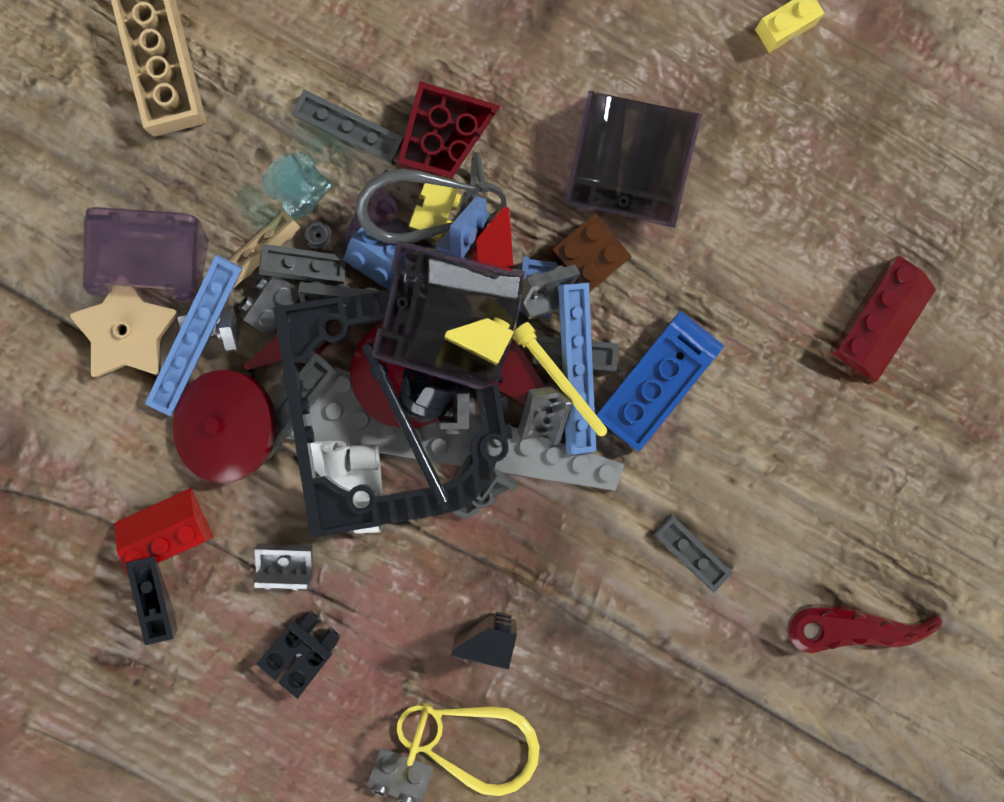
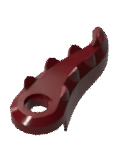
(849, 626)

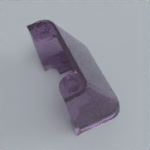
(143, 251)

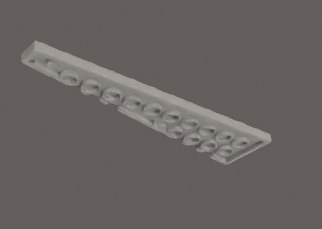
(341, 418)

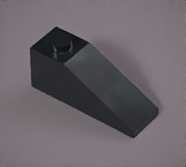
(151, 600)

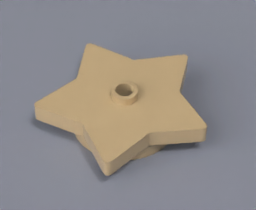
(142, 341)

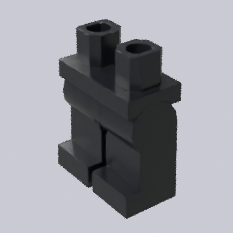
(306, 646)

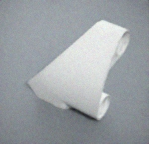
(349, 468)

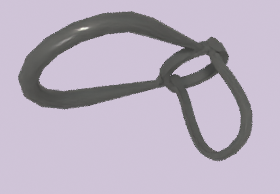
(423, 177)

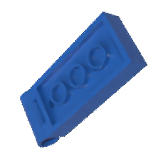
(659, 381)

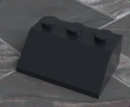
(488, 641)

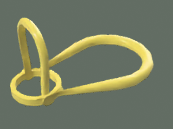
(464, 777)

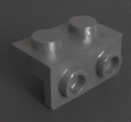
(541, 291)
(268, 293)
(462, 408)
(545, 414)
(283, 566)
(396, 778)

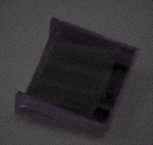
(632, 158)
(440, 293)

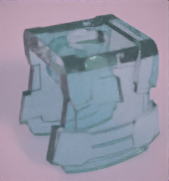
(296, 183)

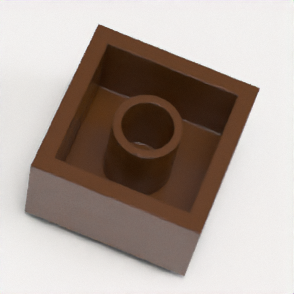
(593, 252)

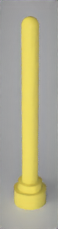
(526, 337)

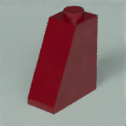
(518, 375)

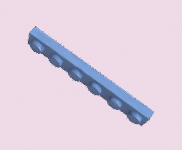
(194, 334)
(577, 362)

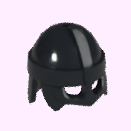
(423, 398)

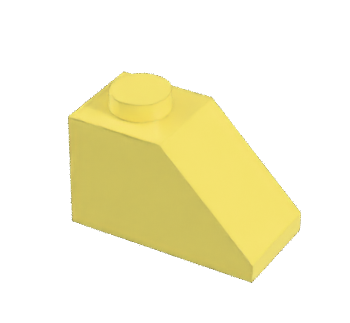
(482, 338)

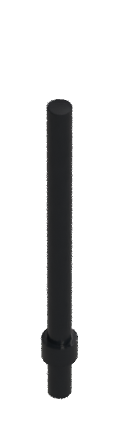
(380, 372)

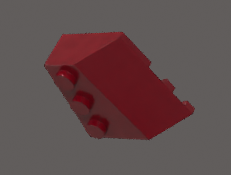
(443, 130)

